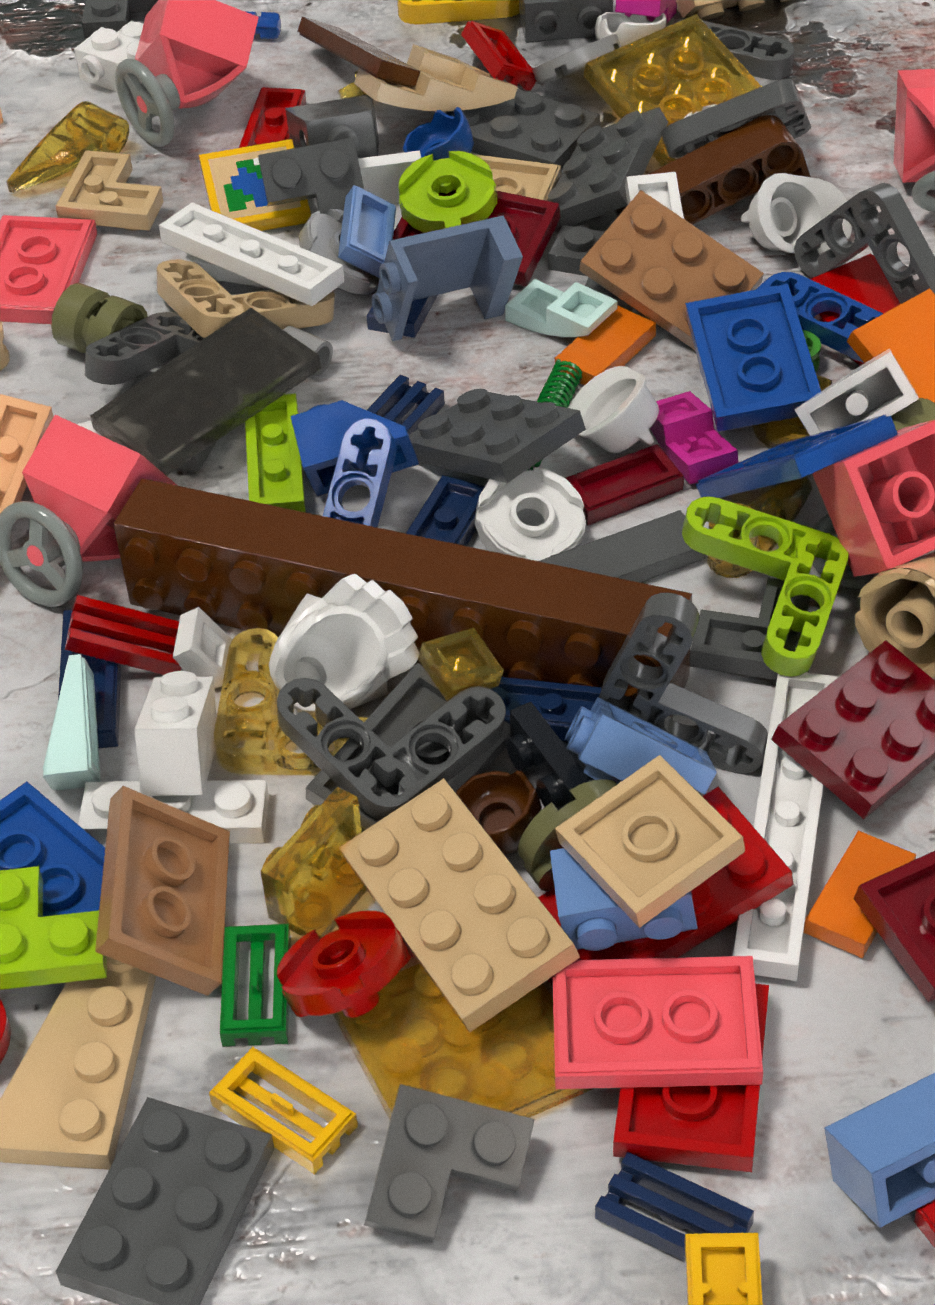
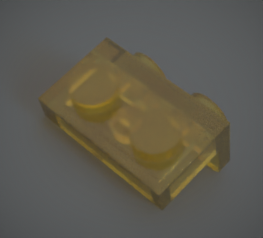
(308, 877)

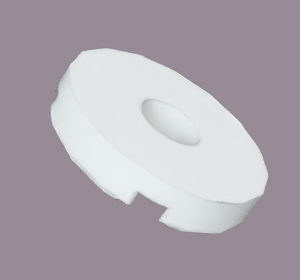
(537, 490)

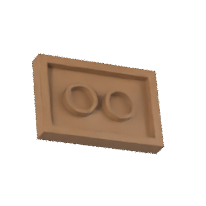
(662, 263)
(164, 891)

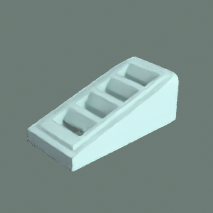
(73, 742)

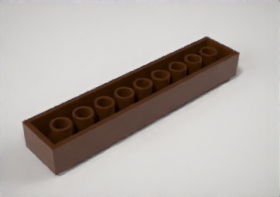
(258, 561)

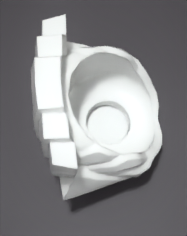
(346, 642)

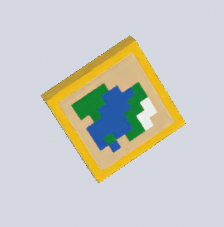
(238, 191)

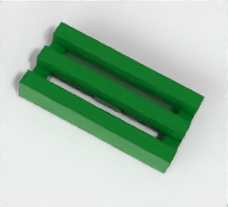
(255, 1026)

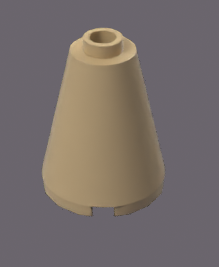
(901, 609)

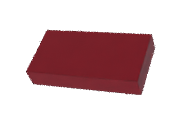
(626, 483)

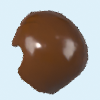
(501, 805)

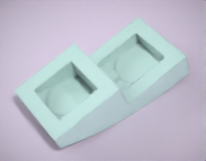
(559, 312)

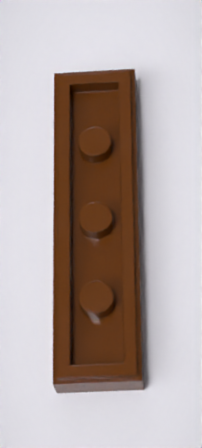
(358, 52)

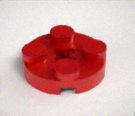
(344, 966)

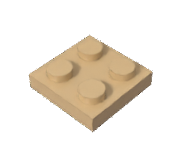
(650, 840)

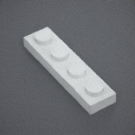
(252, 254)

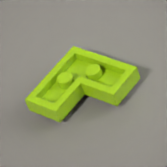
(42, 948)

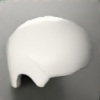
(627, 28)

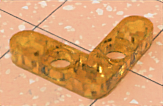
(258, 722)

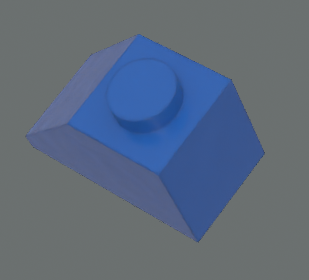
(320, 437)

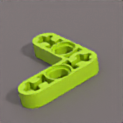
(789, 563)

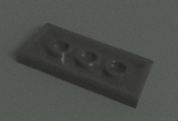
(207, 391)

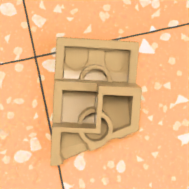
(440, 85)

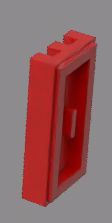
(499, 54)
(128, 629)

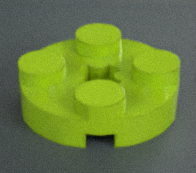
(461, 172)

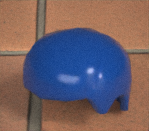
(441, 135)

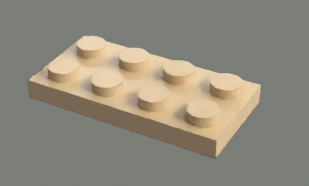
(459, 904)

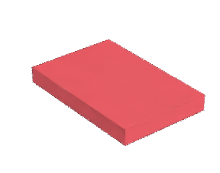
(39, 263)
(656, 1023)

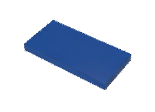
(797, 457)

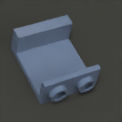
(444, 261)

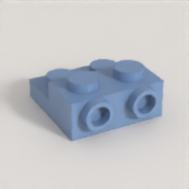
(619, 743)

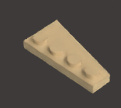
(78, 1074)

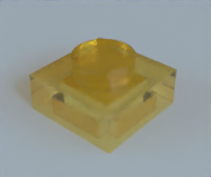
(460, 663)

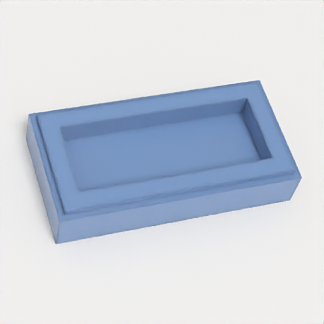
(366, 230)

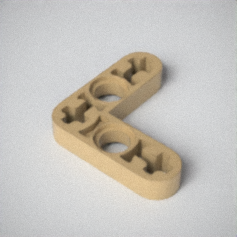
(209, 306)

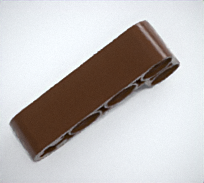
(734, 167)

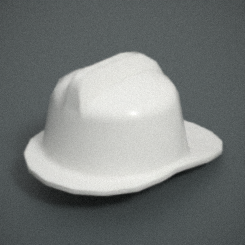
(789, 207)
(617, 409)

